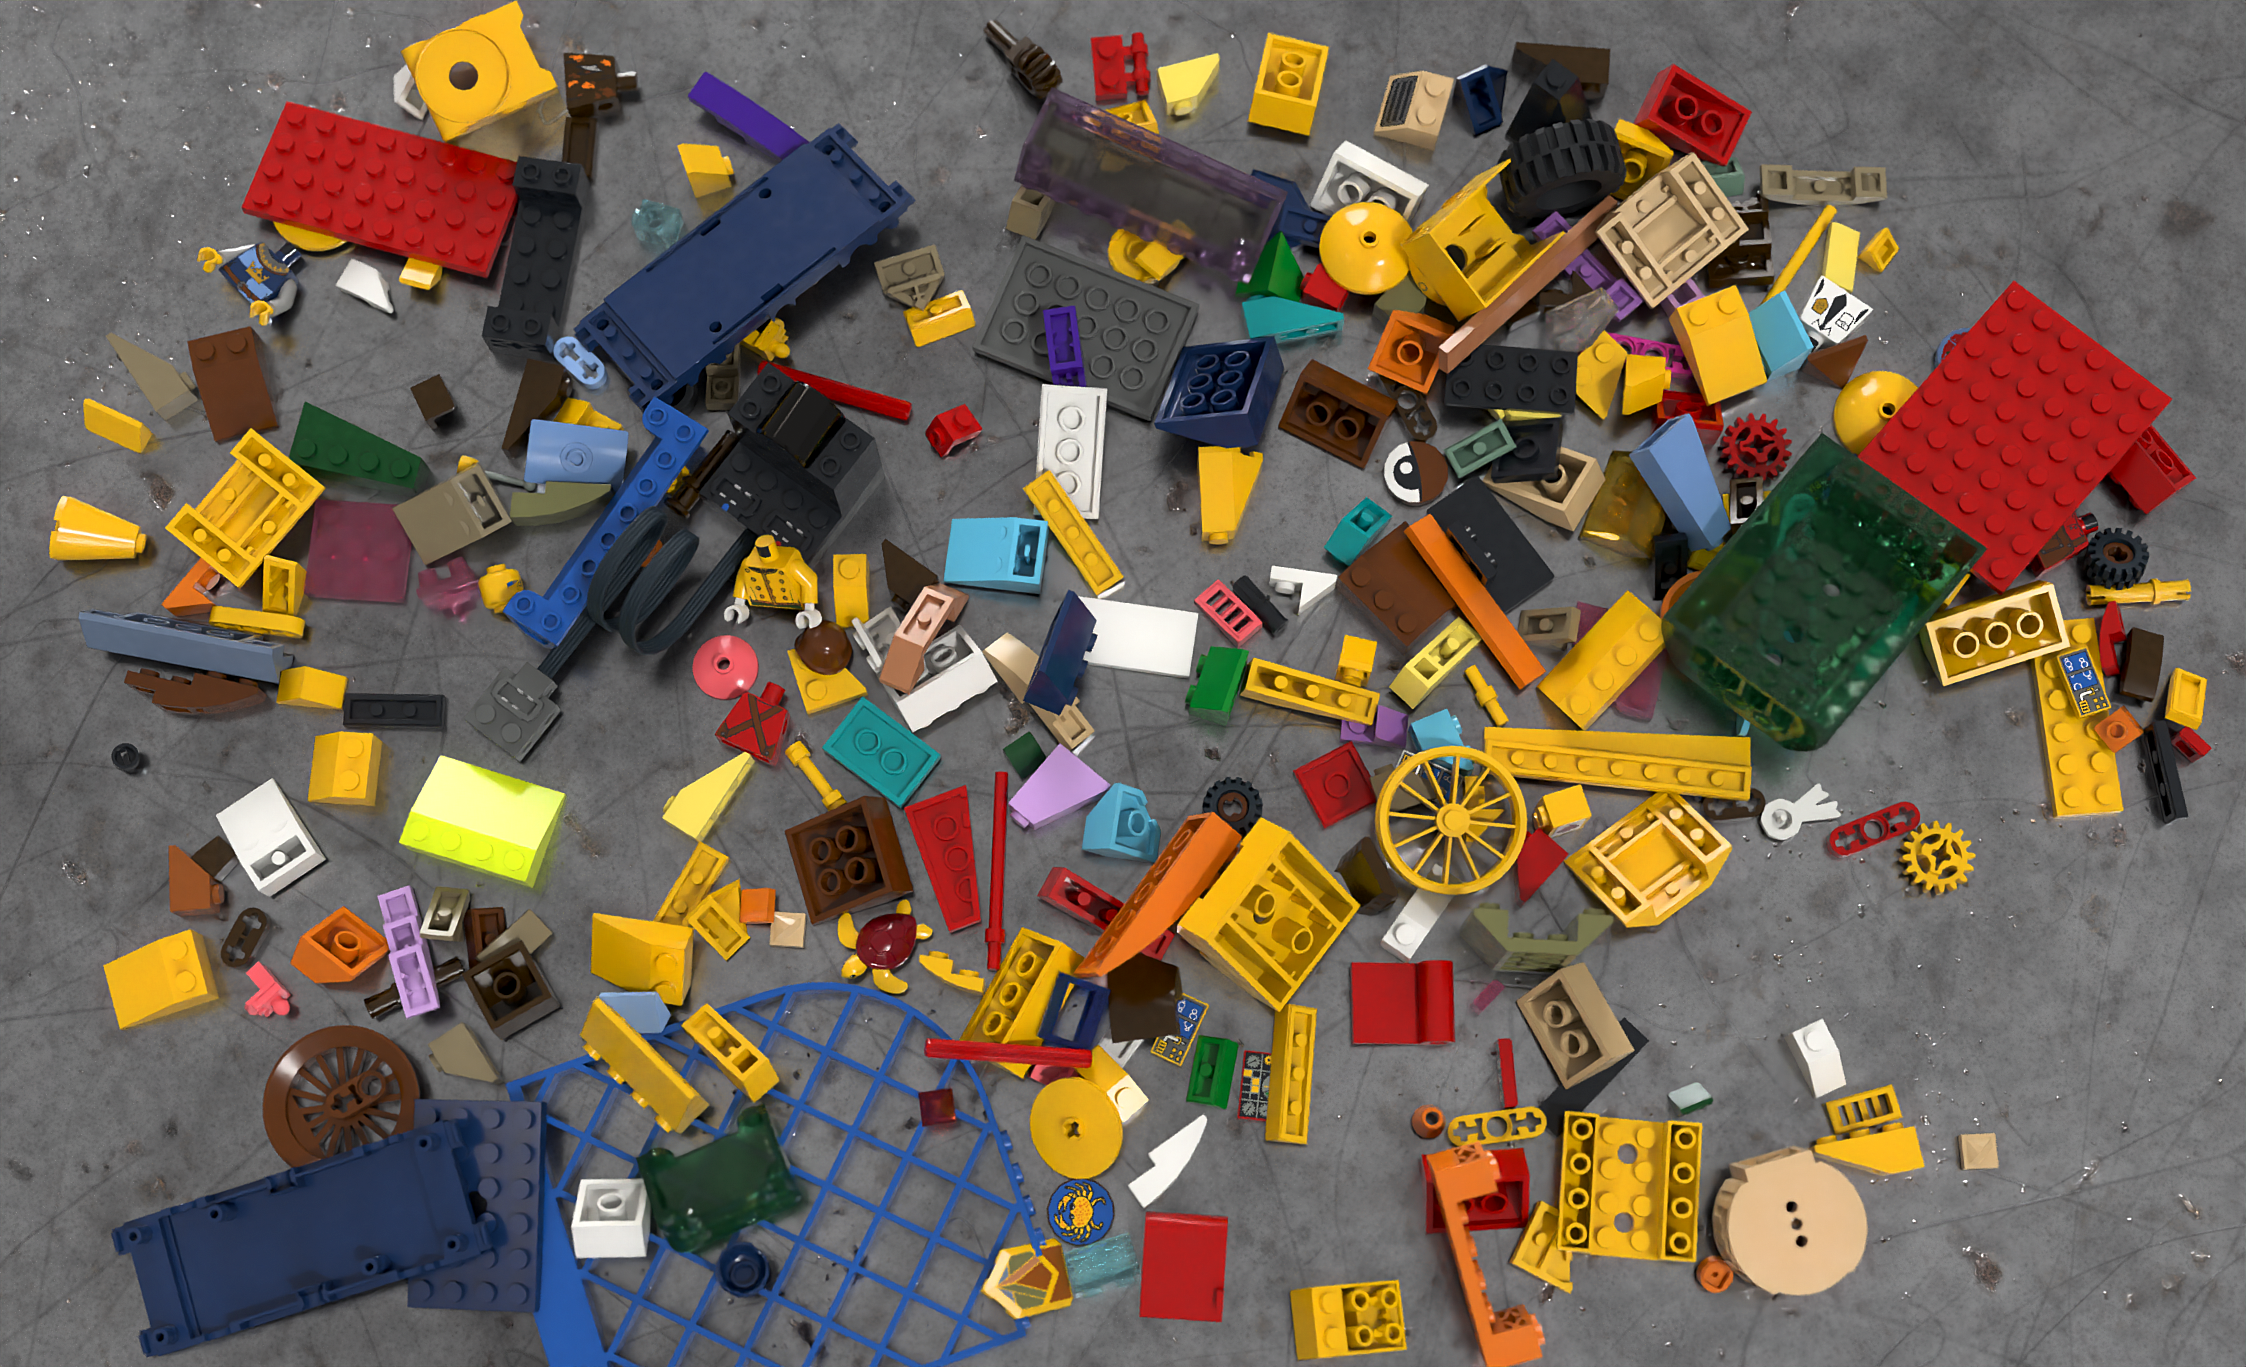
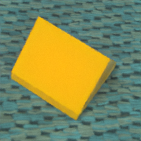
(1879, 250)

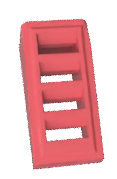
(1237, 638)

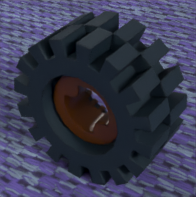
(2104, 566)
(1239, 791)

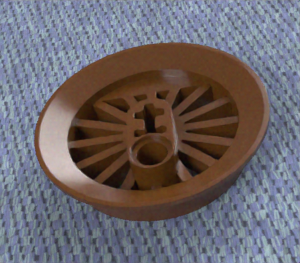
(287, 1121)

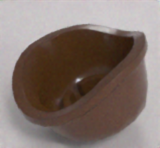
(824, 648)

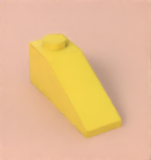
(1435, 662)
(703, 801)

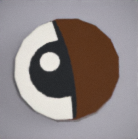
(1415, 473)

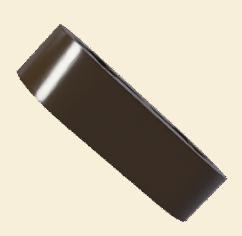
(1733, 813)
(238, 935)

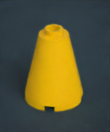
(92, 534)

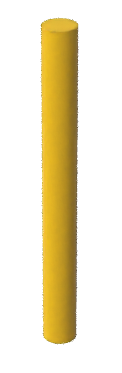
(1802, 252)

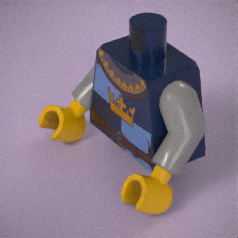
(257, 275)

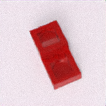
(2111, 632)

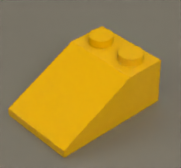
(1288, 84)
(1719, 345)
(643, 955)
(161, 979)

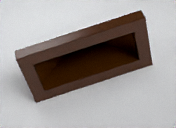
(1835, 363)

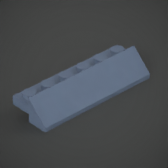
(185, 644)

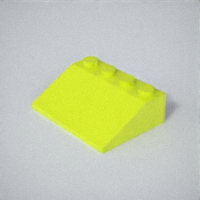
(483, 821)

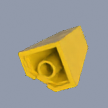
(1225, 489)

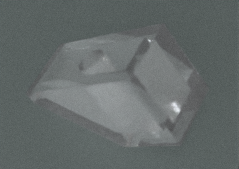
(1580, 321)

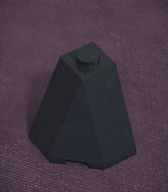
(1551, 99)

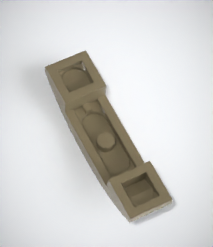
(1823, 187)

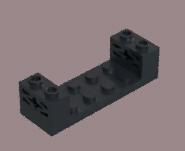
(539, 259)

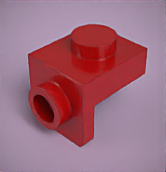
(952, 429)

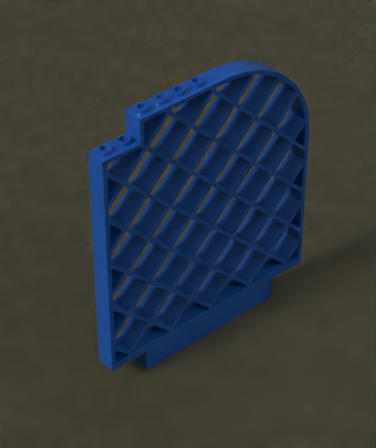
(567, 1310)

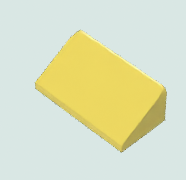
(1841, 255)

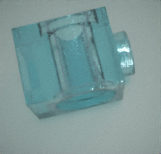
(667, 232)

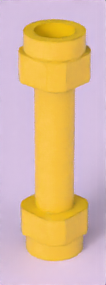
(799, 757)

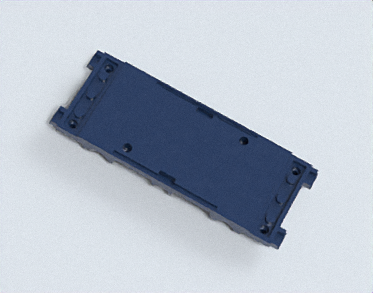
(742, 266)
(302, 1238)

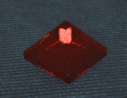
(937, 1107)

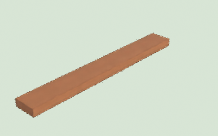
(1525, 287)

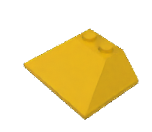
(247, 509)
(1651, 860)

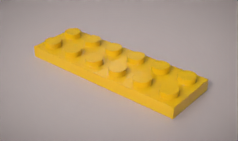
(2077, 760)

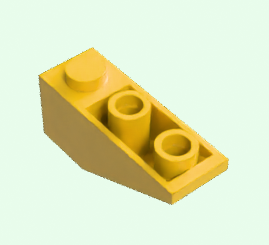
(1879, 1153)

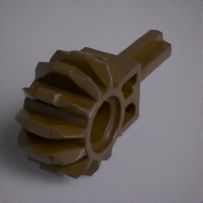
(1026, 60)

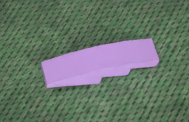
(409, 952)

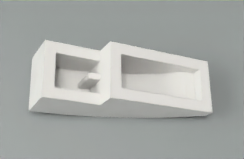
(1168, 1162)

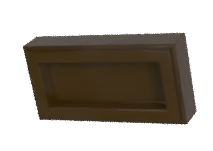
(581, 143)

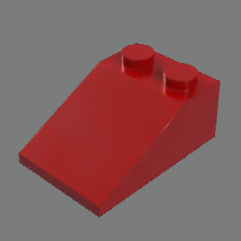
(1692, 116)

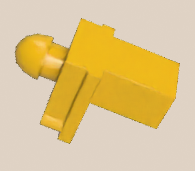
(769, 342)

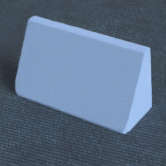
(640, 1009)

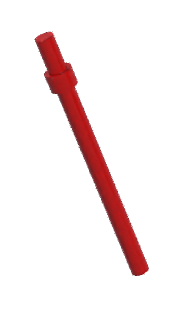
(995, 934)

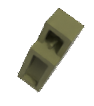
(559, 503)

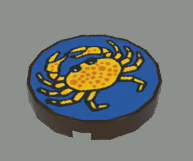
(1080, 1212)

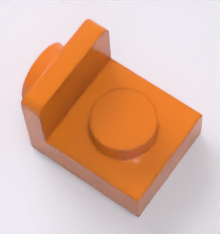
(2119, 729)

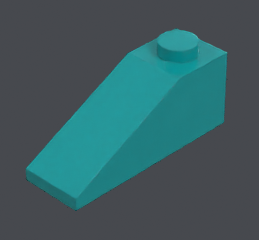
(1286, 319)

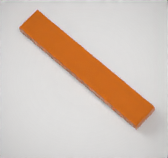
(1475, 601)

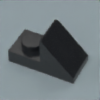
(1667, 562)

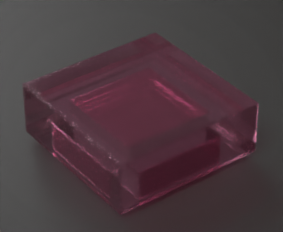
(1487, 996)

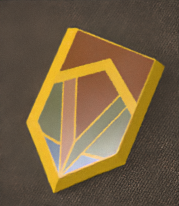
(1030, 1283)

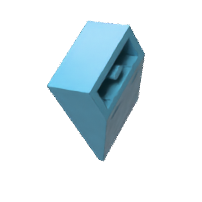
(997, 553)

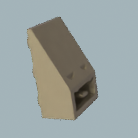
(452, 514)

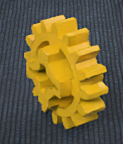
(1950, 861)

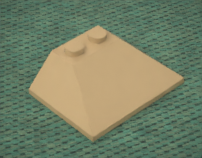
(1670, 229)

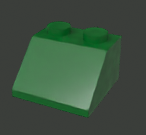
(1218, 684)

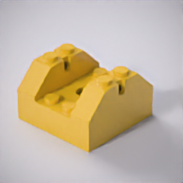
(1302, 909)

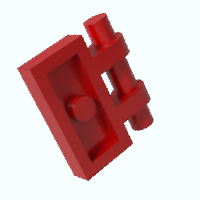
(1109, 66)

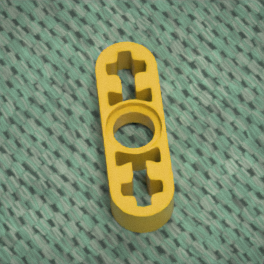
(257, 622)
(1521, 1115)

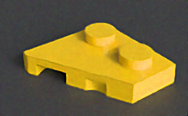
(1599, 373)
(824, 690)

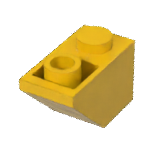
(1356, 661)

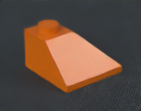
(1410, 349)
(338, 948)

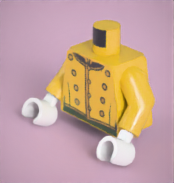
(776, 579)

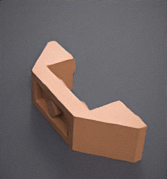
(917, 631)

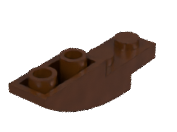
(202, 695)

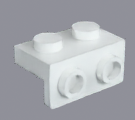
(877, 636)

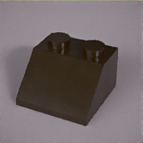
(510, 990)

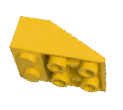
(1348, 1319)

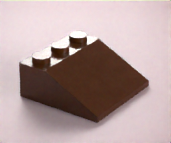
(1396, 590)
(848, 859)

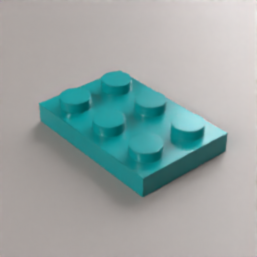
(881, 752)

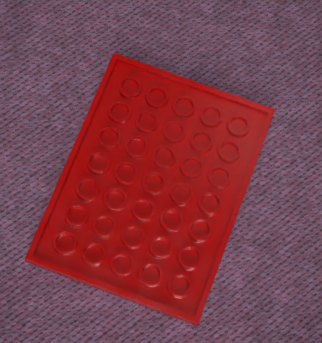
(2015, 430)

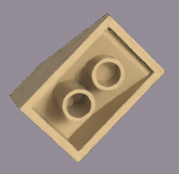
(1560, 500)

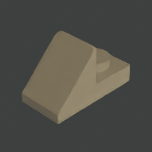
(1549, 627)
(446, 915)

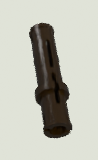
(390, 998)

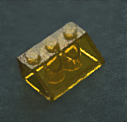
(1624, 511)

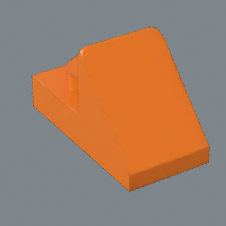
(188, 594)

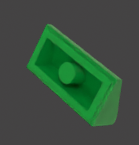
(1212, 1071)

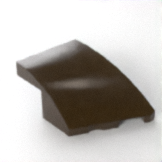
(1749, 257)
(1144, 999)

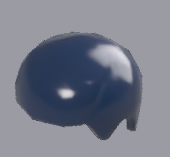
(742, 1270)

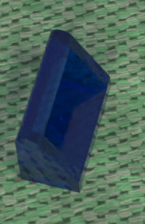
(1089, 1018)

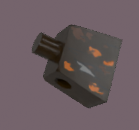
(595, 84)

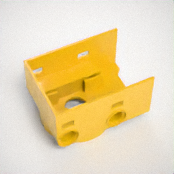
(505, 68)
(1490, 249)

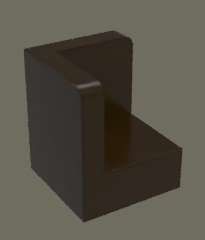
(433, 399)

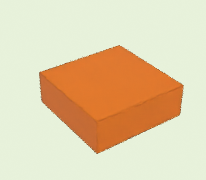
(757, 906)

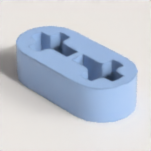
(585, 358)

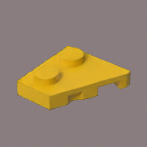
(1537, 1249)

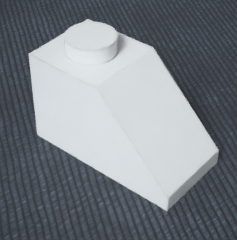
(1817, 1058)

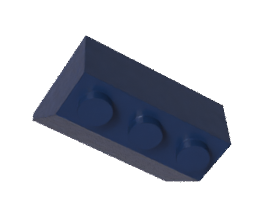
(1062, 656)

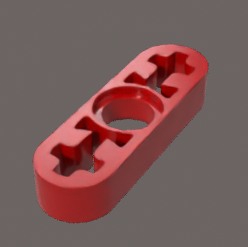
(1891, 812)

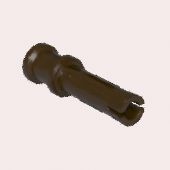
(688, 492)

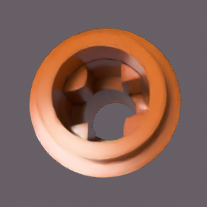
(1421, 1126)

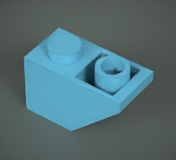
(1440, 731)

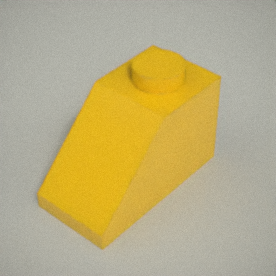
(705, 168)
(1644, 382)
(851, 588)
(1114, 1081)

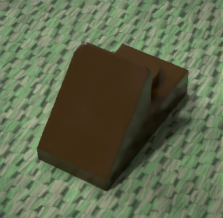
(1554, 297)

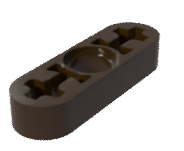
(1425, 417)

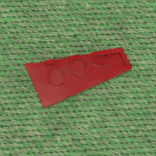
(946, 846)

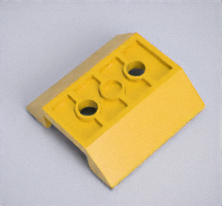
(1654, 1190)

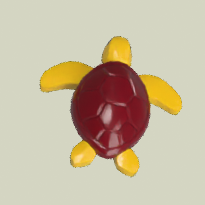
(881, 945)

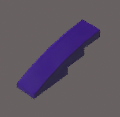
(745, 118)
(1064, 347)

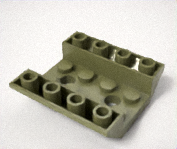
(1487, 935)

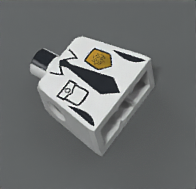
(1831, 314)

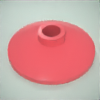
(736, 678)

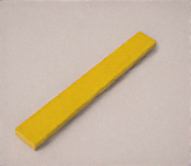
(1687, 747)
(1622, 770)

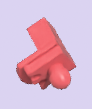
(271, 995)

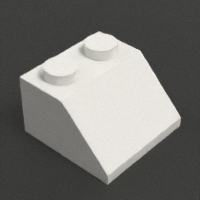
(611, 1219)

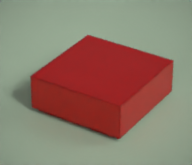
(2190, 744)

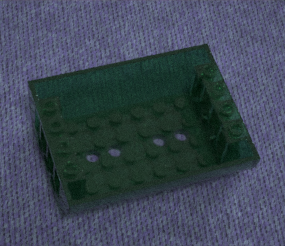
(1773, 581)

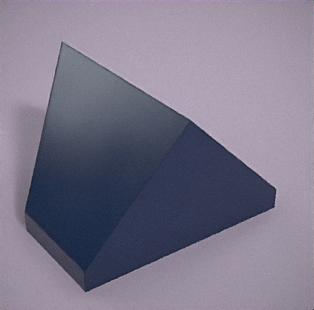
(1481, 97)

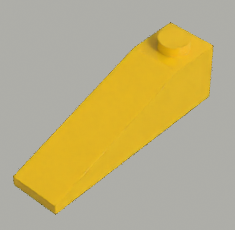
(1308, 692)

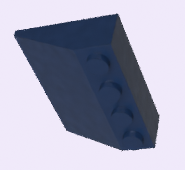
(1222, 392)

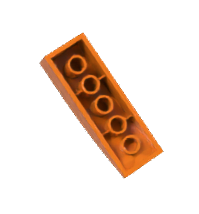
(1166, 891)

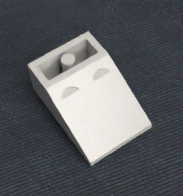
(269, 838)

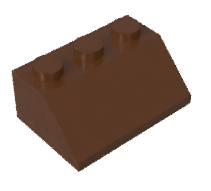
(1337, 413)

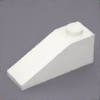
(1417, 918)

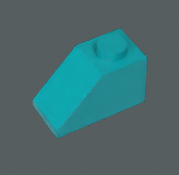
(1357, 531)

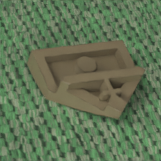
(911, 276)

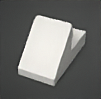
(1311, 584)

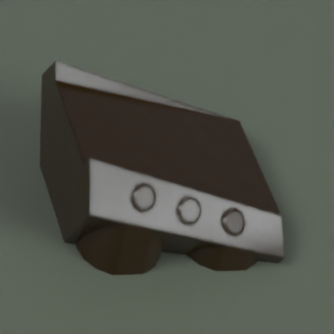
(1367, 878)

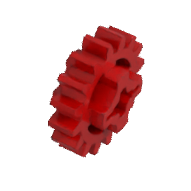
(1764, 437)

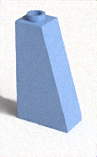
(1683, 483)

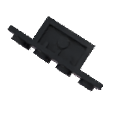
(1514, 380)
(1491, 544)

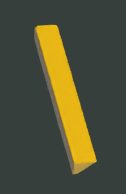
(1291, 1074)

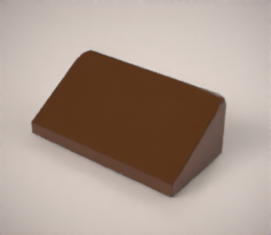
(481, 928)

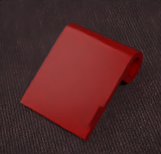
(1403, 1003)
(1183, 1266)

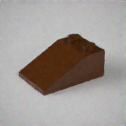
(234, 383)

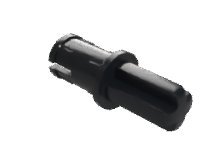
(1260, 604)

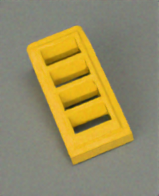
(1891, 1100)

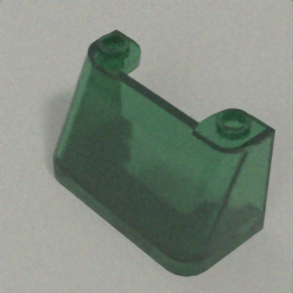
(720, 1183)

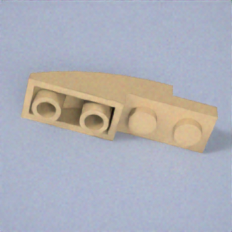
(1016, 665)

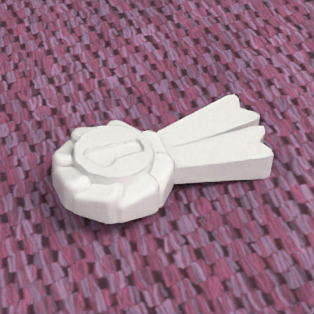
(1783, 818)

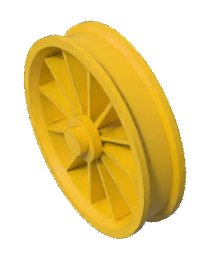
(1451, 820)

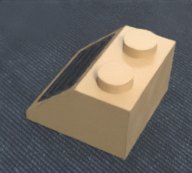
(1414, 108)

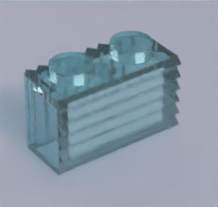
(1102, 1264)

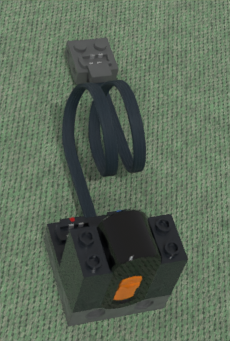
(790, 476)

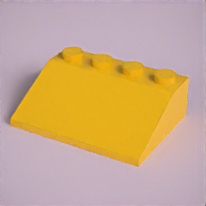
(641, 1067)

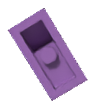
(1387, 730)

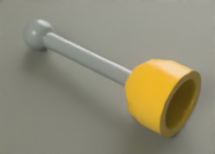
(466, 461)

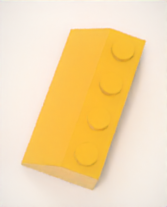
(1994, 632)
(1605, 661)
(1020, 994)

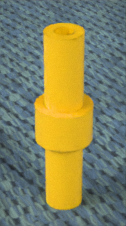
(1486, 695)

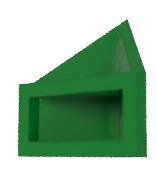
(1275, 273)

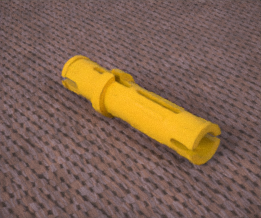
(2151, 591)

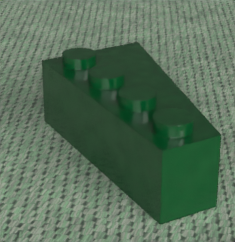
(347, 454)

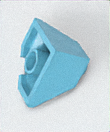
(1122, 826)

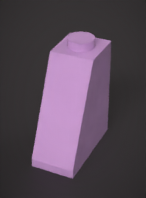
(1056, 790)

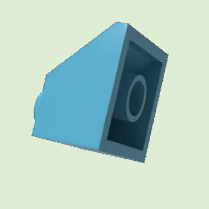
(1780, 336)

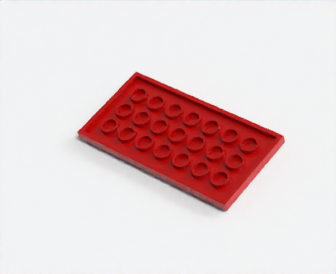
(384, 189)

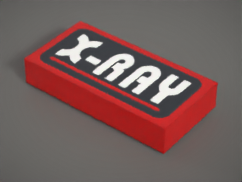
(1506, 1074)

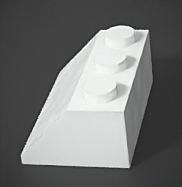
(1362, 177)
(951, 675)

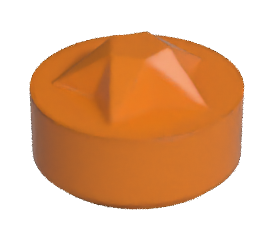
(1714, 1274)

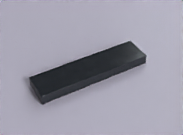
(1582, 1094)

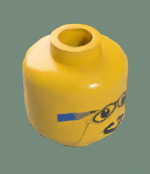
(499, 587)

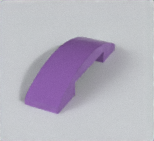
(1591, 269)

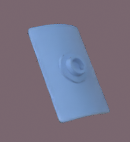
(575, 454)

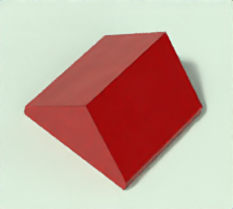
(1706, 418)

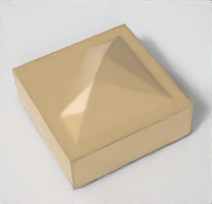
(788, 930)
(1978, 1151)

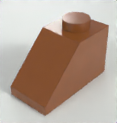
(191, 887)

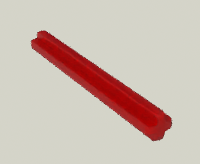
(848, 393)
(1007, 1053)

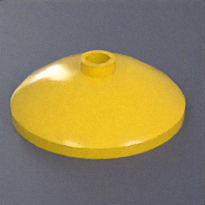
(1364, 265)
(1859, 407)

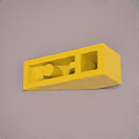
(731, 1052)

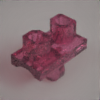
(449, 591)

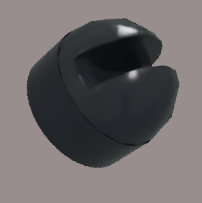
(133, 755)

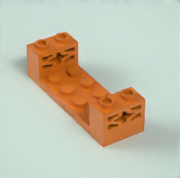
(1503, 1335)

